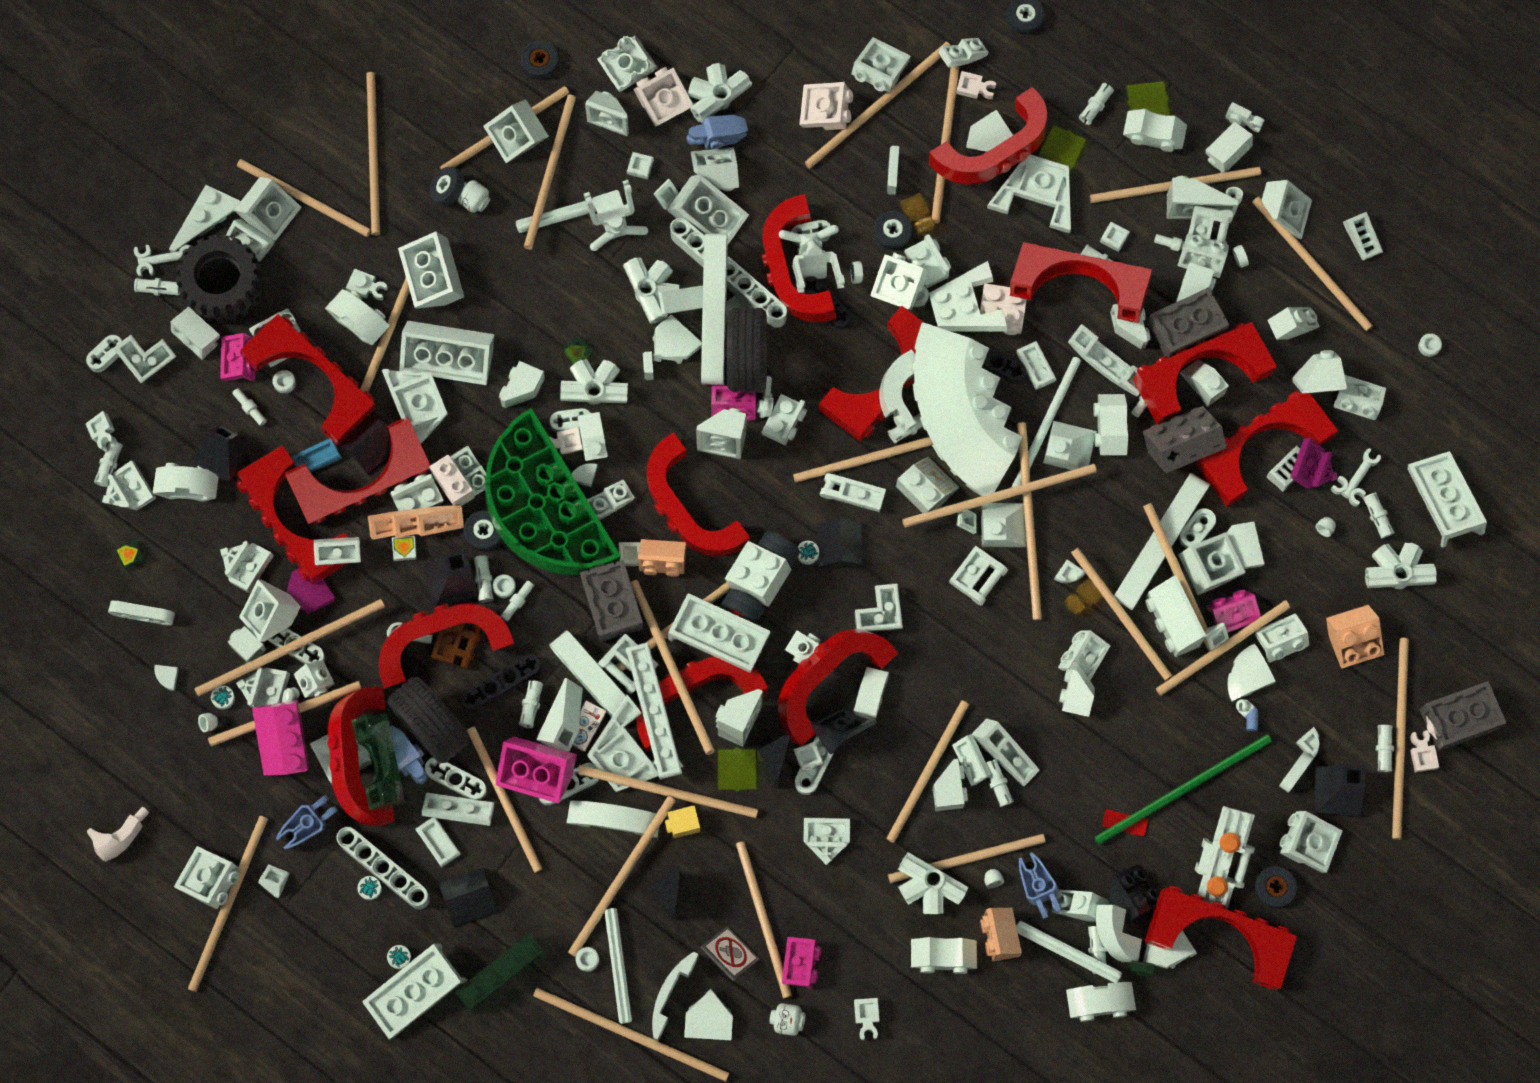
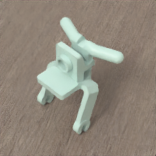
(612, 214)
(811, 258)

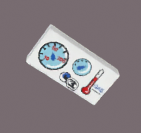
(589, 722)

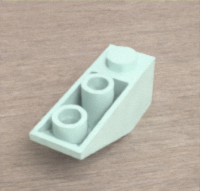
(563, 718)

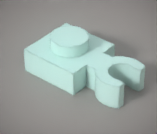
(1243, 117)
(364, 284)
(100, 430)
(867, 1013)

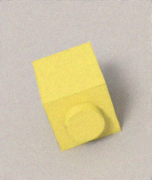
(682, 822)

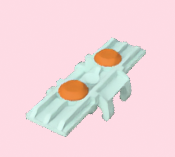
(1217, 856)

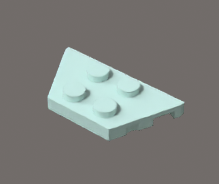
(417, 399)

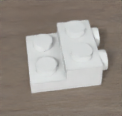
(663, 96)
(826, 106)
(1013, 308)

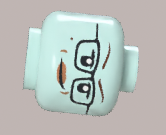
(474, 196)
(787, 1019)

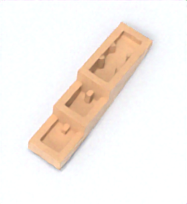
(416, 521)

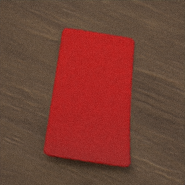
(1113, 817)

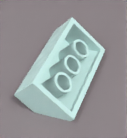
(446, 352)

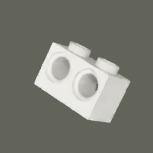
(452, 481)

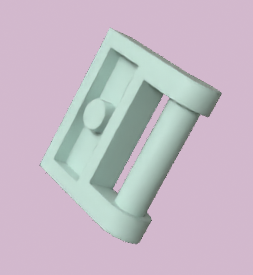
(1203, 221)
(972, 570)
(620, 653)

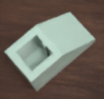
(1293, 322)
(1132, 332)
(523, 385)
(1079, 692)
(948, 788)
(1079, 904)

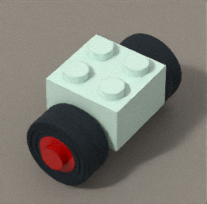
(759, 575)

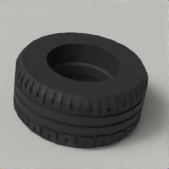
(747, 350)
(428, 719)

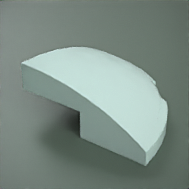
(1248, 674)

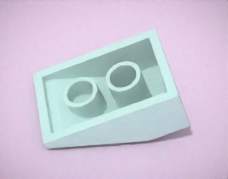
(1187, 193)
(707, 208)

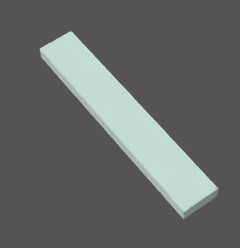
(653, 711)

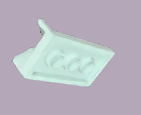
(1447, 496)
(718, 633)
(413, 991)

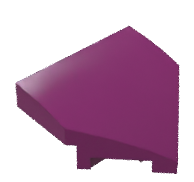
(1312, 465)
(309, 595)

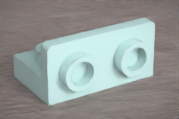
(928, 253)
(1203, 253)
(1360, 398)
(783, 419)
(417, 494)
(1283, 637)
(1087, 651)

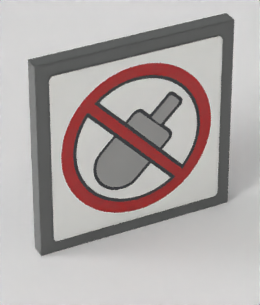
(729, 953)

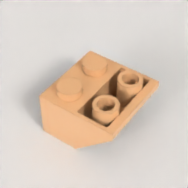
(662, 557)
(1355, 636)
(1001, 933)

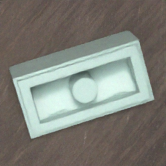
(257, 241)
(337, 551)

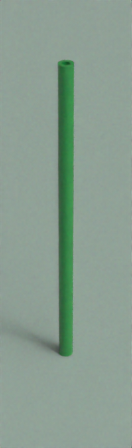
(1181, 790)

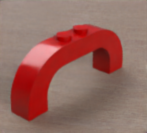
(1001, 158)
(802, 306)
(706, 542)
(442, 618)
(817, 667)
(698, 674)
(344, 755)

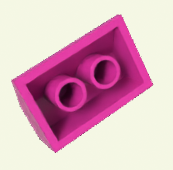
(281, 738)
(535, 769)

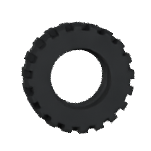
(213, 253)

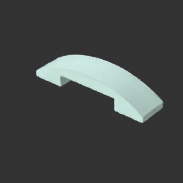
(1103, 360)
(610, 817)
(684, 968)

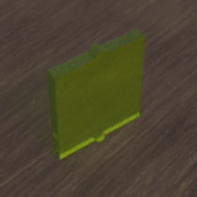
(1148, 96)
(1062, 147)
(737, 769)

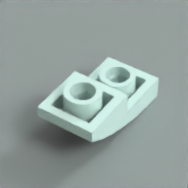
(964, 53)
(470, 469)
(611, 499)
(871, 692)

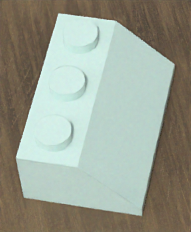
(431, 271)
(723, 433)
(1175, 617)
(738, 716)

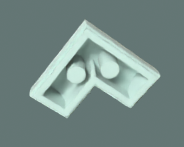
(144, 363)
(886, 615)

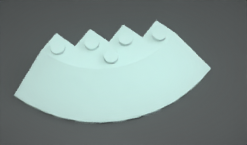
(961, 409)

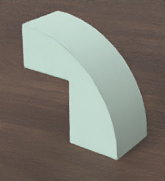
(1110, 927)

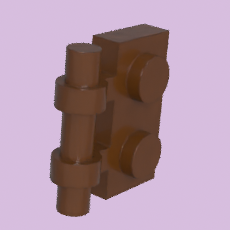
(449, 641)

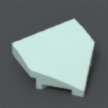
(988, 133)
(674, 341)
(128, 488)
(1246, 544)
(245, 564)
(264, 686)
(826, 836)
(1169, 958)
(709, 1019)

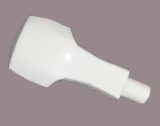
(111, 845)

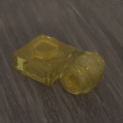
(917, 211)
(1087, 593)

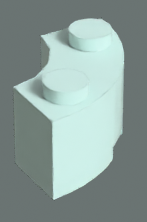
(1155, 130)
(357, 316)
(1112, 424)
(185, 483)
(943, 954)
(1101, 1000)

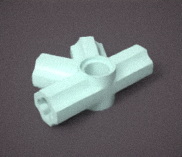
(717, 85)
(654, 281)
(601, 380)
(1405, 564)
(919, 886)

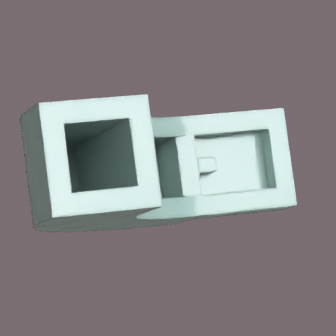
(891, 391)

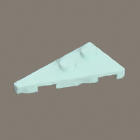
(208, 210)

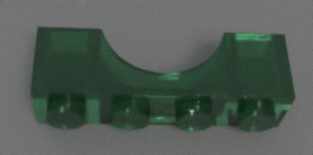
(375, 736)
(494, 976)

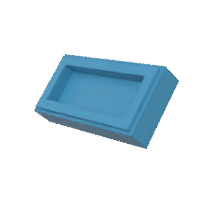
(317, 456)

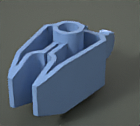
(718, 131)
(408, 756)
(306, 823)
(1041, 888)

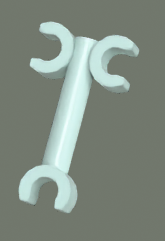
(146, 260)
(1349, 489)

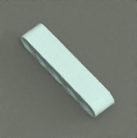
(588, 672)
(377, 858)

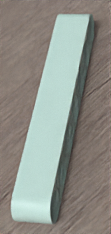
(739, 276)
(714, 309)
(1152, 553)

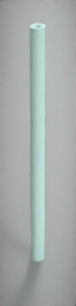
(1050, 415)

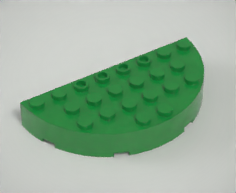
(541, 505)

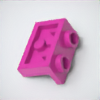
(232, 363)
(723, 399)
(1235, 611)
(801, 962)

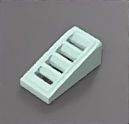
(1370, 233)
(1276, 478)

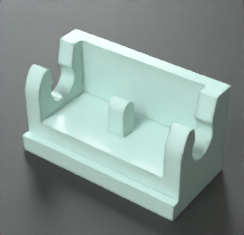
(1229, 147)
(194, 332)

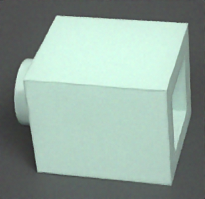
(246, 644)

